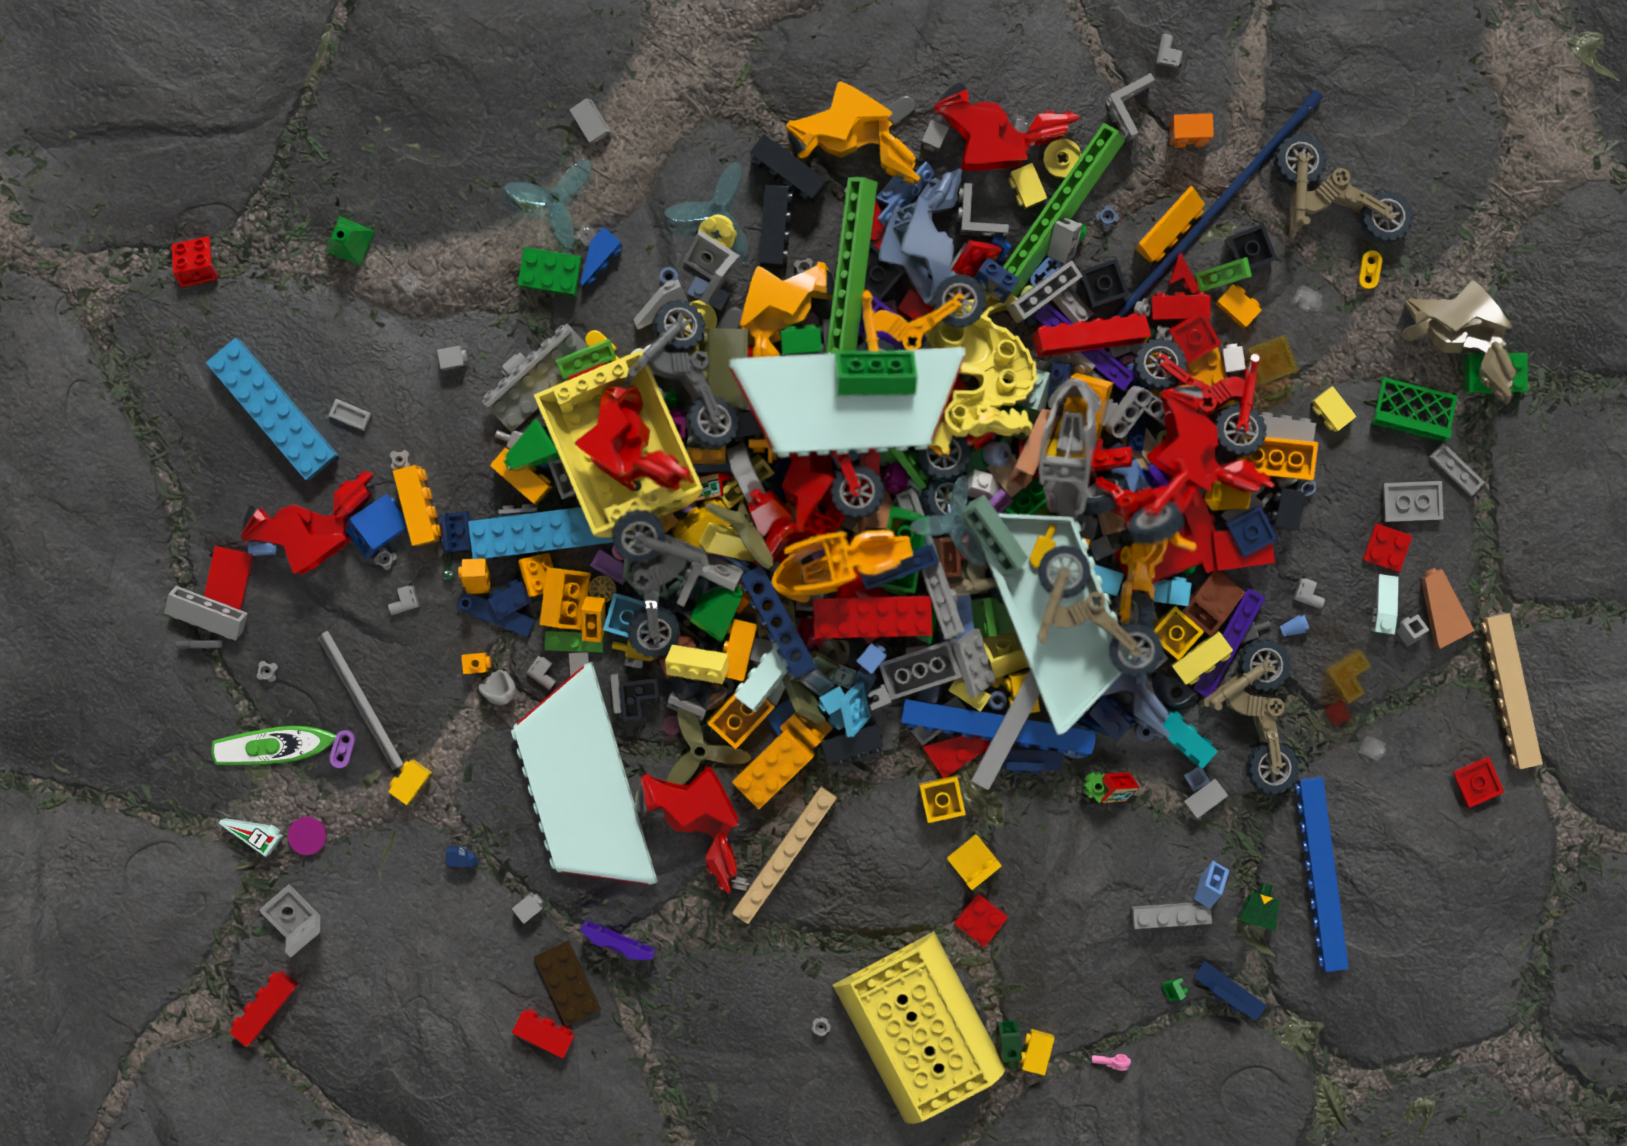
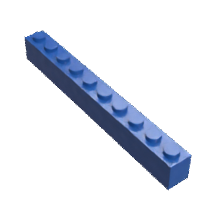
(987, 724)
(1322, 874)

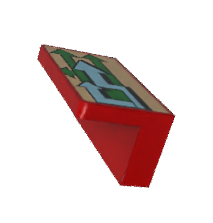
(712, 485)
(1120, 787)

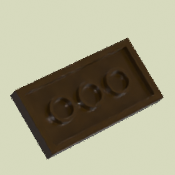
(567, 983)

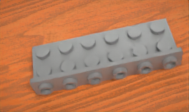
(514, 397)

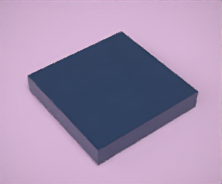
(1251, 531)

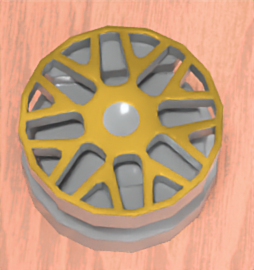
(603, 588)

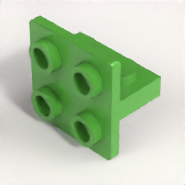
(991, 617)

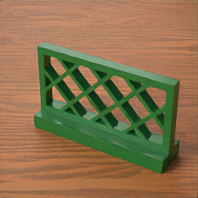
(1414, 425)

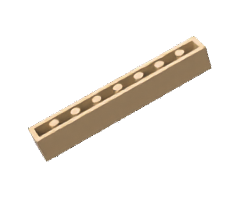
(1512, 691)
(784, 854)

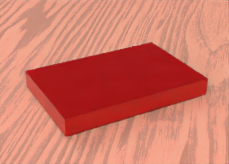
(1228, 556)
(228, 576)

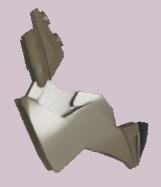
(1461, 323)

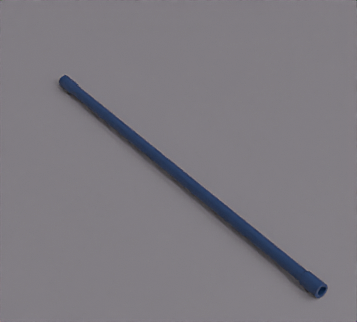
(1314, 98)

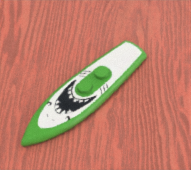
(271, 745)

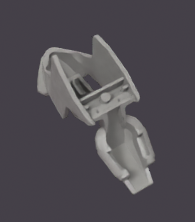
(1067, 476)

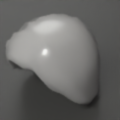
(498, 688)

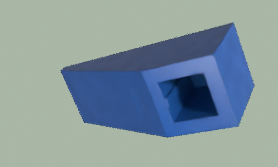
(601, 249)

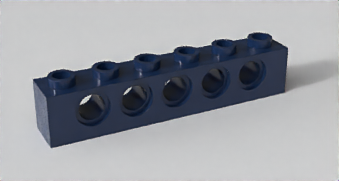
(756, 578)

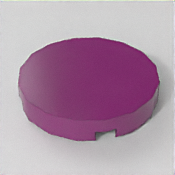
(307, 835)

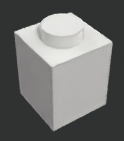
(1233, 358)

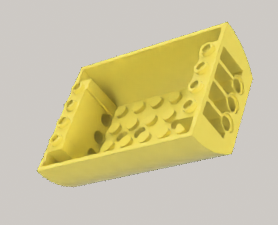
(574, 410)
(943, 1021)

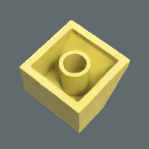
(1005, 654)

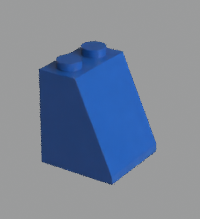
(376, 525)

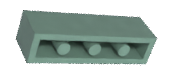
(994, 535)

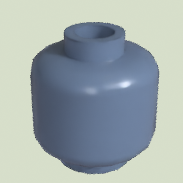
(997, 453)

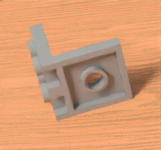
(1118, 111)
(975, 229)
(714, 269)
(720, 572)
(297, 927)

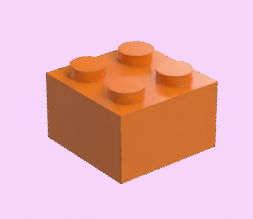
(1190, 129)

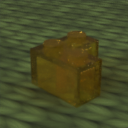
(1343, 675)

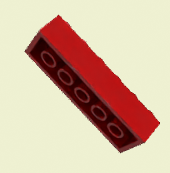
(871, 617)

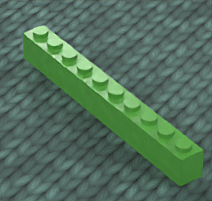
(1064, 203)
(851, 265)

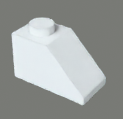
(982, 484)

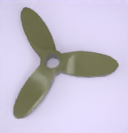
(743, 524)
(688, 763)

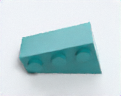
(1187, 740)

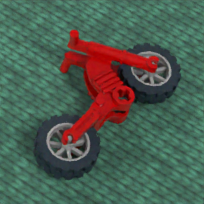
(1214, 397)
(852, 476)
(1149, 513)

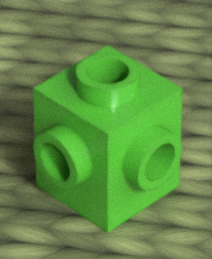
(1091, 780)

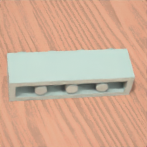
(764, 677)

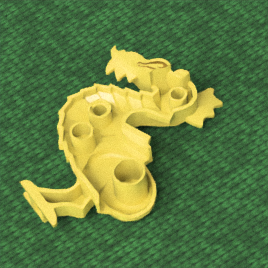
(990, 356)

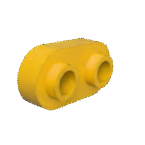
(1370, 270)

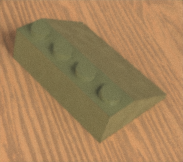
(720, 347)

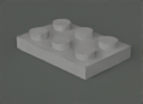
(1413, 501)
(974, 662)

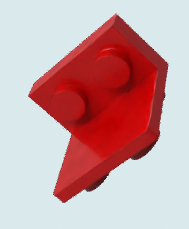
(193, 262)

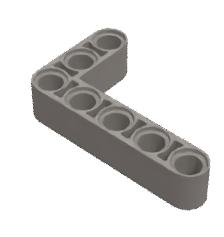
(1137, 407)
(744, 470)

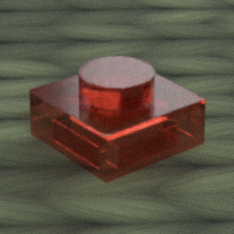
(1338, 713)

